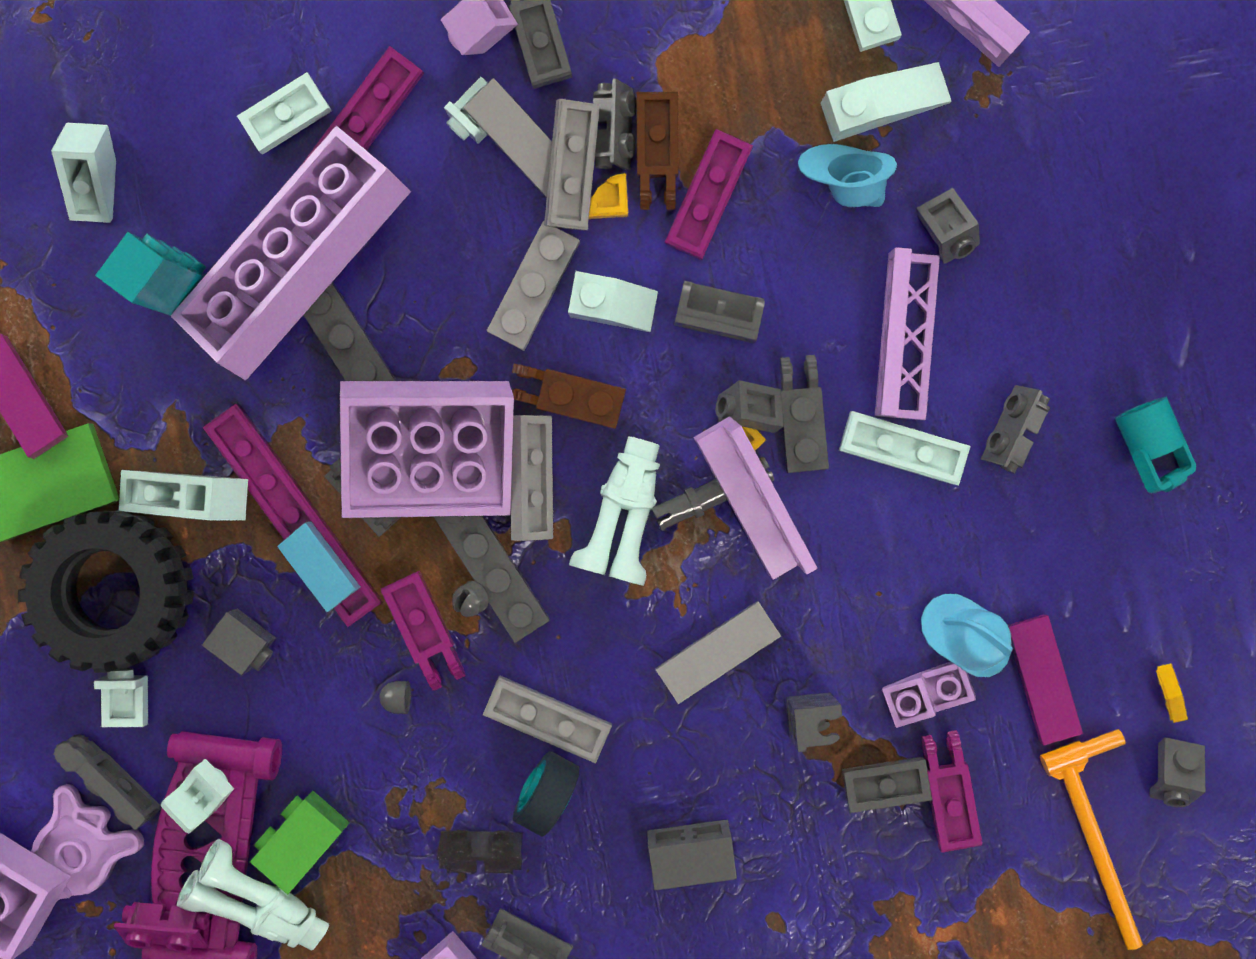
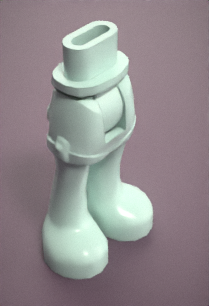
(628, 488)
(276, 914)

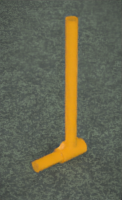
(1066, 764)

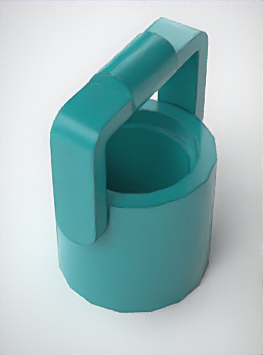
(1151, 433)

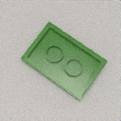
(55, 485)

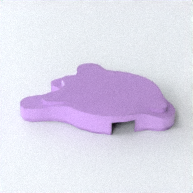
(81, 844)

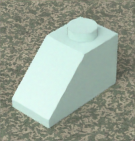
(86, 171)
(612, 302)

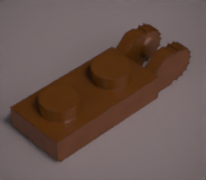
(657, 144)
(572, 396)

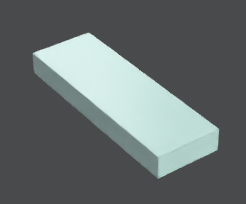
(904, 448)

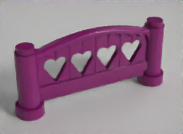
(243, 765)

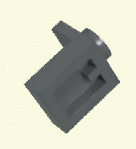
(950, 225)
(751, 406)

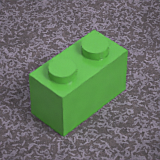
(299, 841)

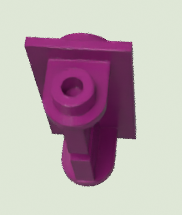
(144, 926)

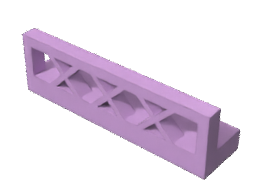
(984, 25)
(894, 333)
(753, 498)

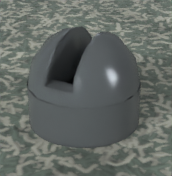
(473, 603)
(396, 697)

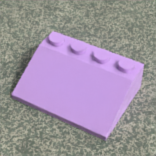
(426, 448)

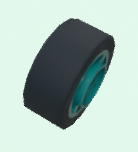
(546, 793)

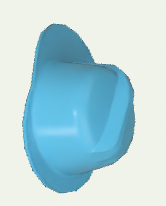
(851, 173)
(967, 634)

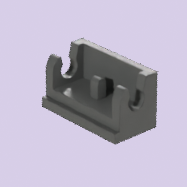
(719, 312)
(807, 719)
(691, 854)

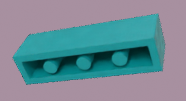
(151, 273)

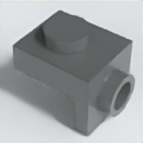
(1179, 772)

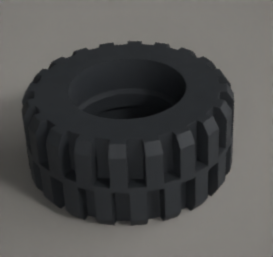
(53, 593)

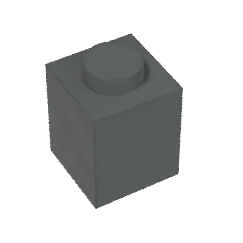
(240, 642)

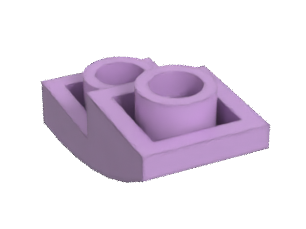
(927, 693)

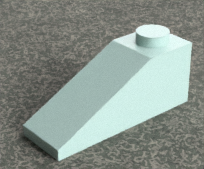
(883, 99)
(183, 495)

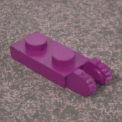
(422, 626)
(951, 796)

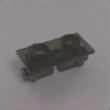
(462, 849)

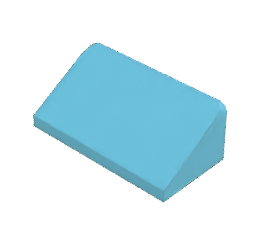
(318, 566)

